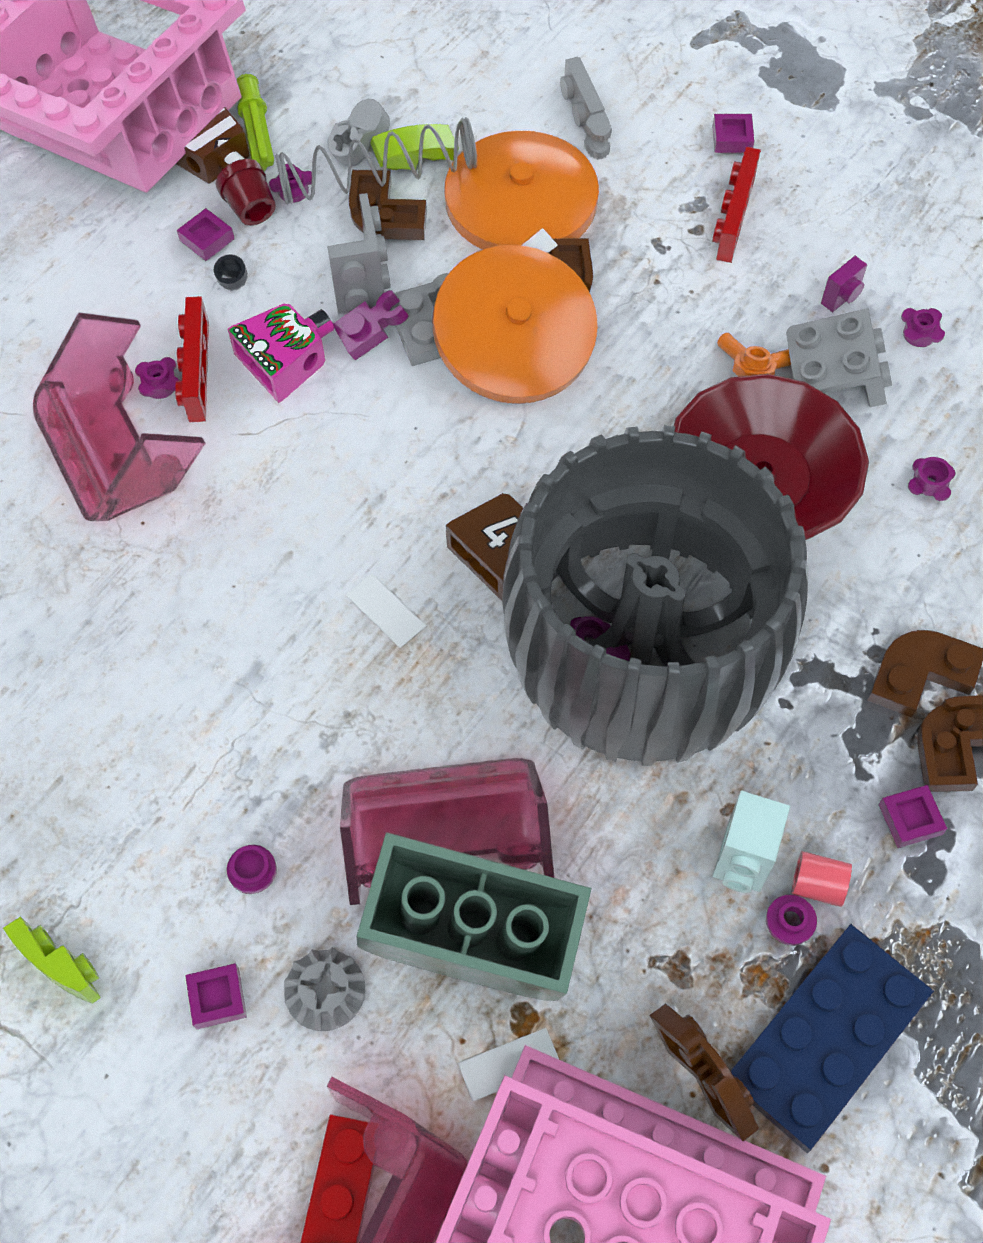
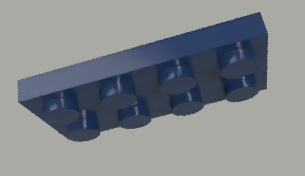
(830, 1037)

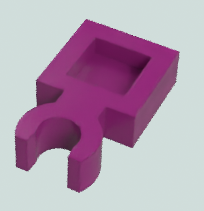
(365, 326)

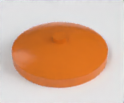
(519, 188)
(514, 324)

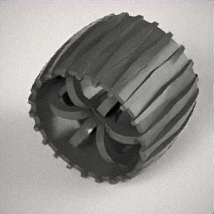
(666, 495)

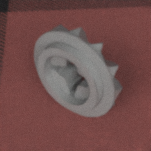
(339, 1006)

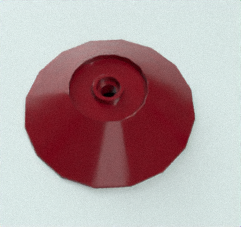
(794, 434)

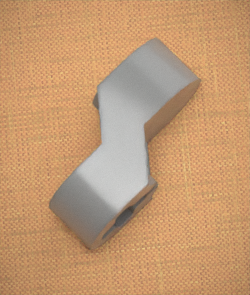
(364, 122)

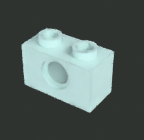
(751, 842)

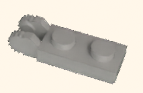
(586, 108)

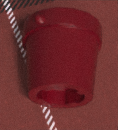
(246, 191)

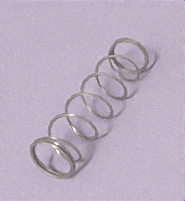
(467, 141)

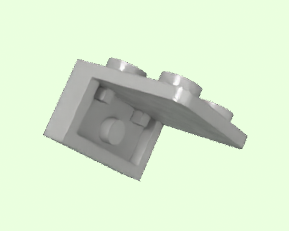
(357, 264)
(840, 354)

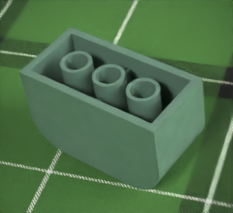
(473, 919)

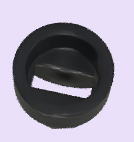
(233, 267)

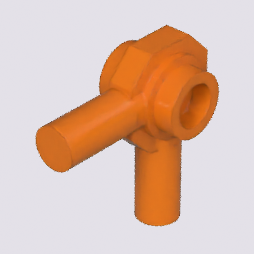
(754, 359)

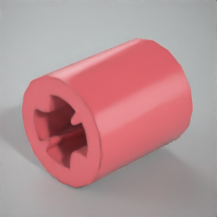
(821, 878)

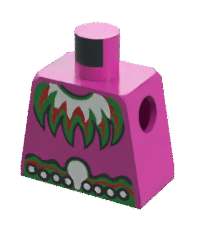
(281, 347)

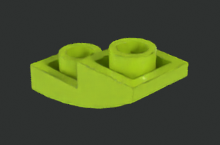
(411, 138)
(57, 964)

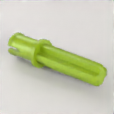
(252, 111)

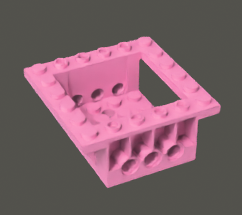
(108, 99)
(621, 1170)

